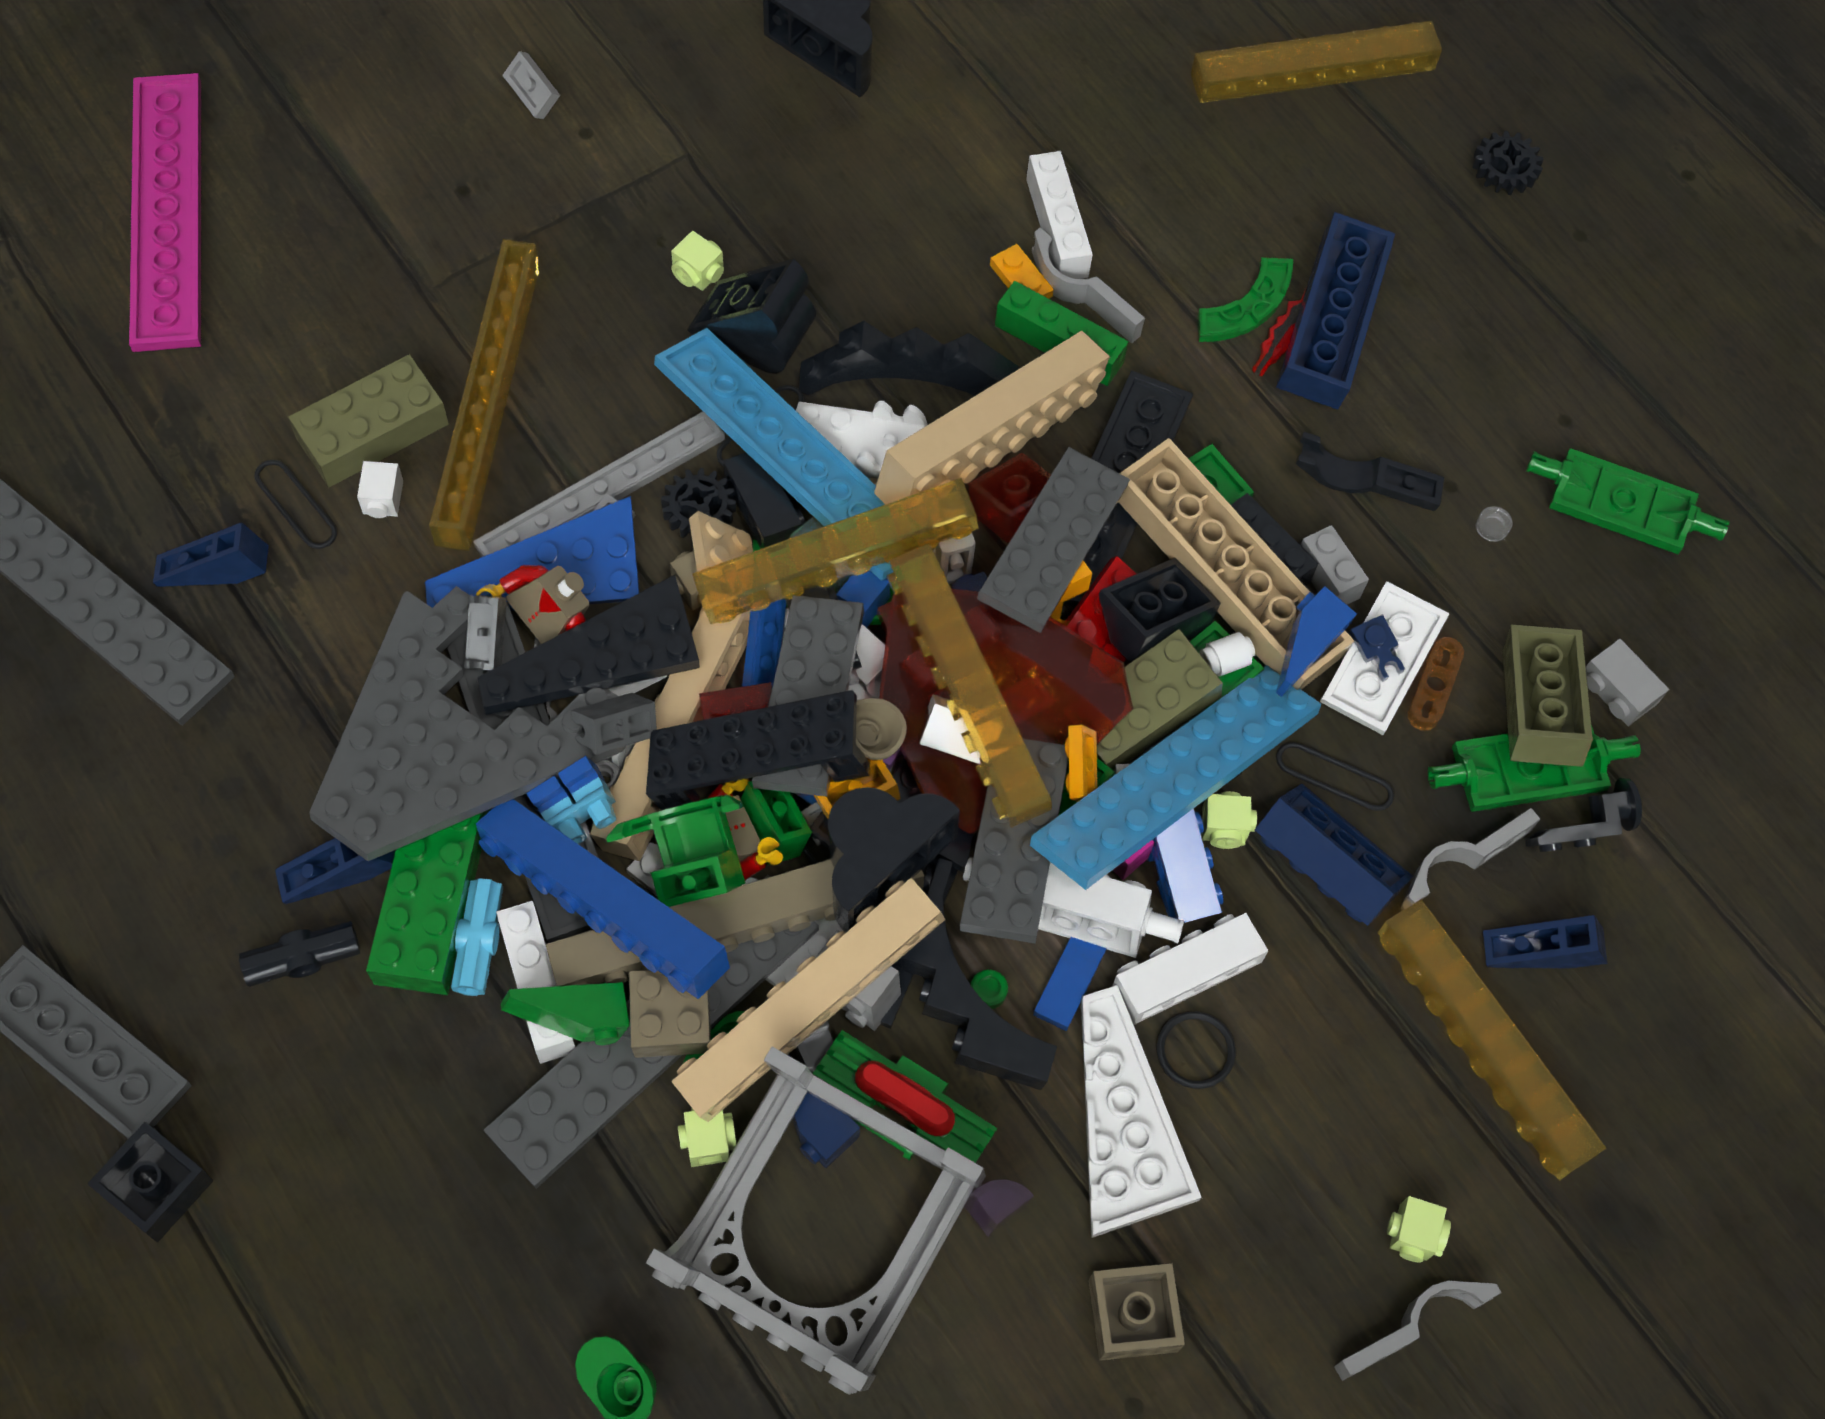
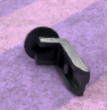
(1607, 813)

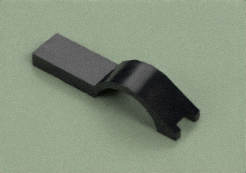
(1375, 475)

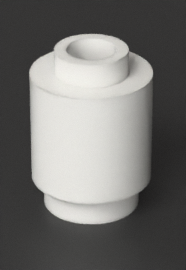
(1228, 653)

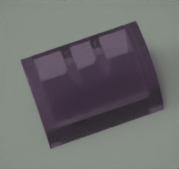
(997, 1203)

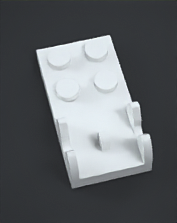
(862, 434)
(1357, 686)

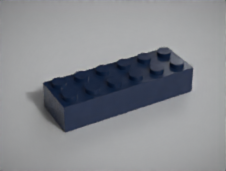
(1336, 311)

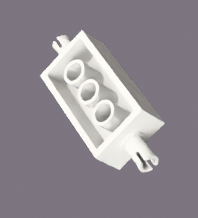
(1105, 914)

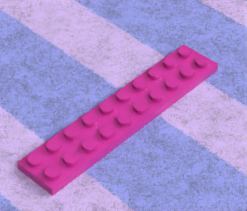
(166, 213)

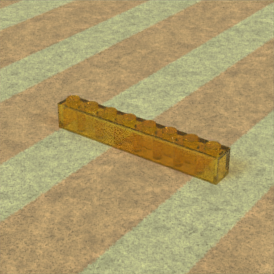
(1315, 61)
(835, 551)
(970, 686)
(1490, 1041)

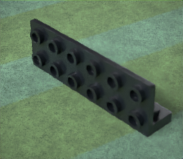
(755, 745)

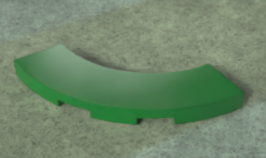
(1253, 309)

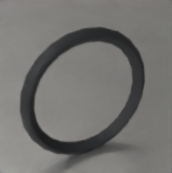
(1181, 1080)

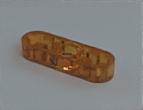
(1425, 693)

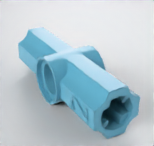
(477, 937)

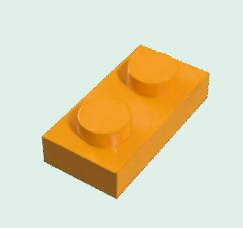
(1016, 266)
(1082, 755)

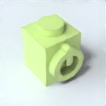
(697, 261)
(1228, 820)
(706, 1140)
(1419, 1230)

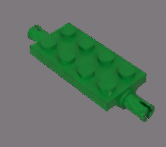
(1625, 500)
(1497, 782)

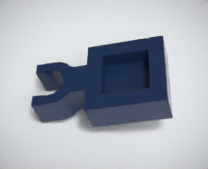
(1376, 642)

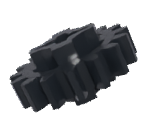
(1507, 162)
(697, 490)

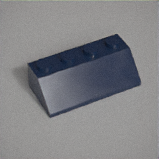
(1333, 854)

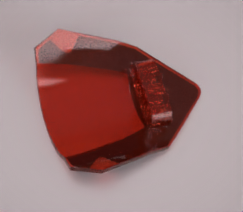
(1043, 677)

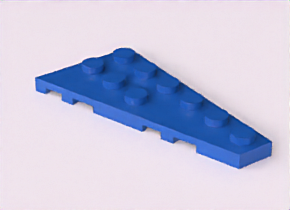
(593, 546)

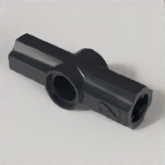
(299, 953)

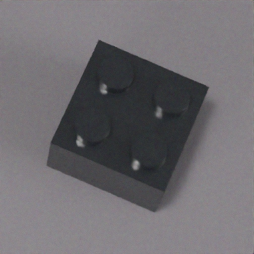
(150, 1182)

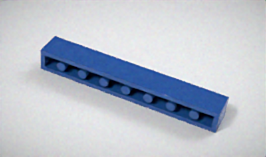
(603, 898)

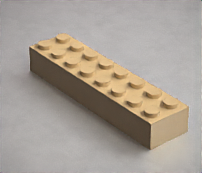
(995, 421)
(1223, 553)

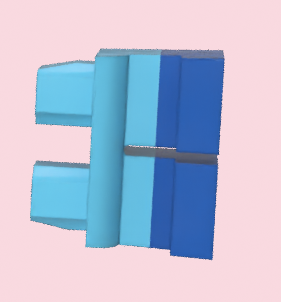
(575, 799)

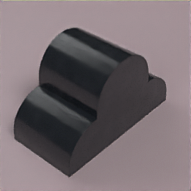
(826, 35)
(760, 314)
(881, 843)

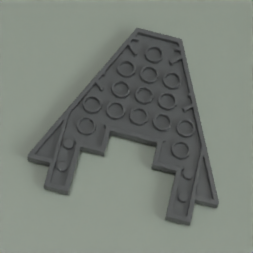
(420, 759)

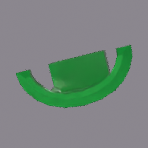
(693, 848)

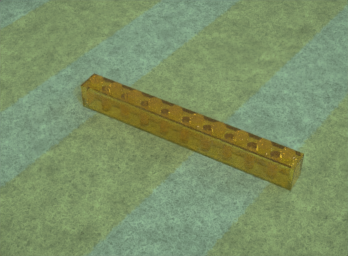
(485, 396)

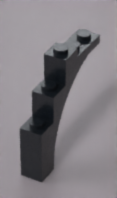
(913, 355)
(987, 1040)

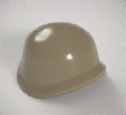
(879, 728)

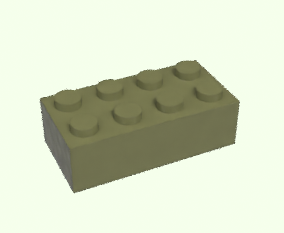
(369, 420)
(1166, 691)
(1547, 695)

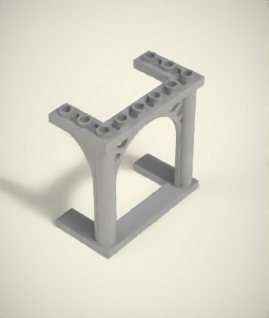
(691, 1256)

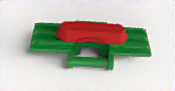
(906, 1090)

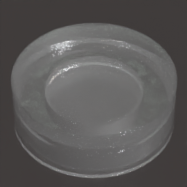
(1494, 523)

